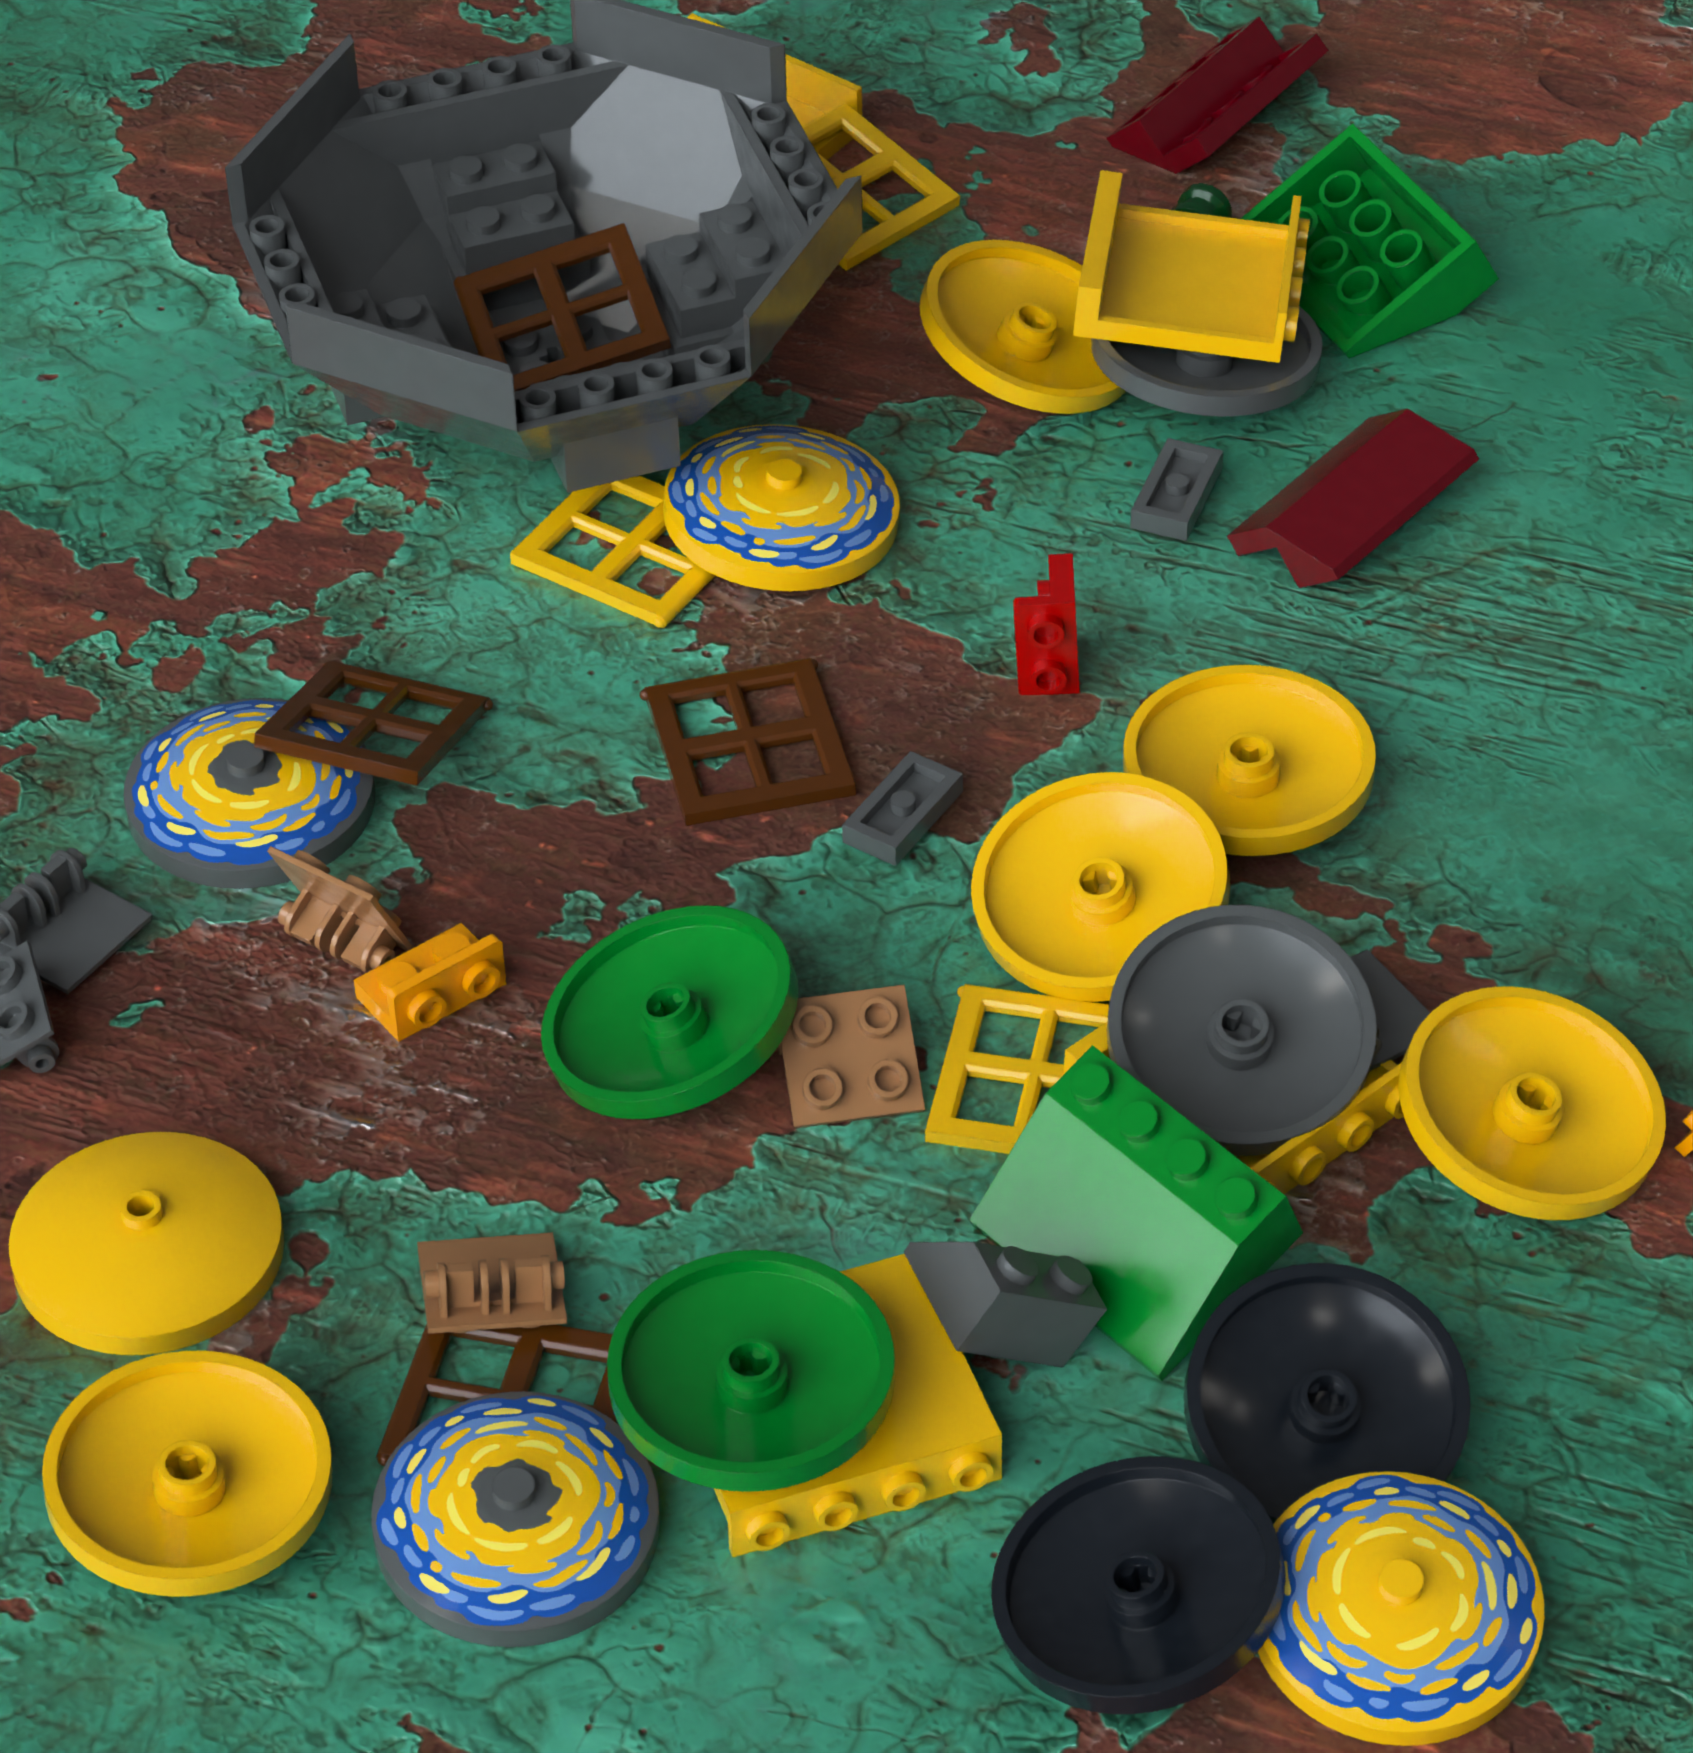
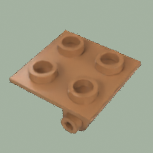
(338, 913)
(851, 1058)
(491, 1283)

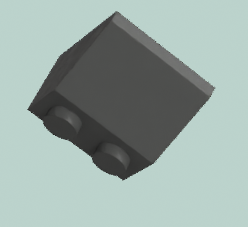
(1008, 1299)

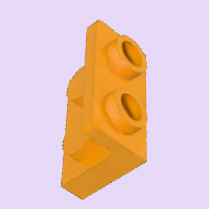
(432, 980)

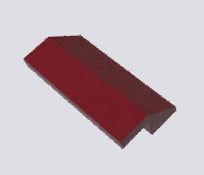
(1214, 97)
(1355, 496)

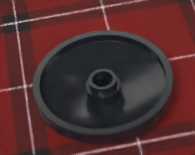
(1324, 1381)
(1138, 1585)

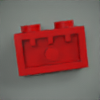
(1048, 633)

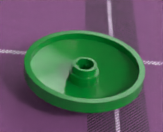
(669, 1012)
(751, 1370)

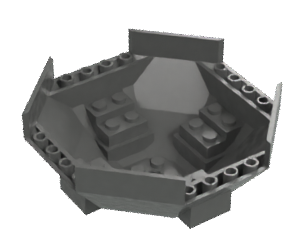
(648, 120)

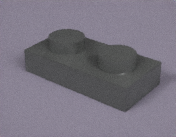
(1176, 489)
(902, 808)

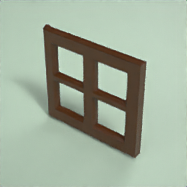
(560, 312)
(313, 701)
(750, 739)
(520, 1374)

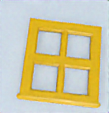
(887, 157)
(601, 581)
(963, 1061)

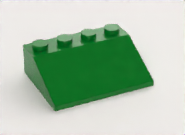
(1376, 247)
(1141, 1203)

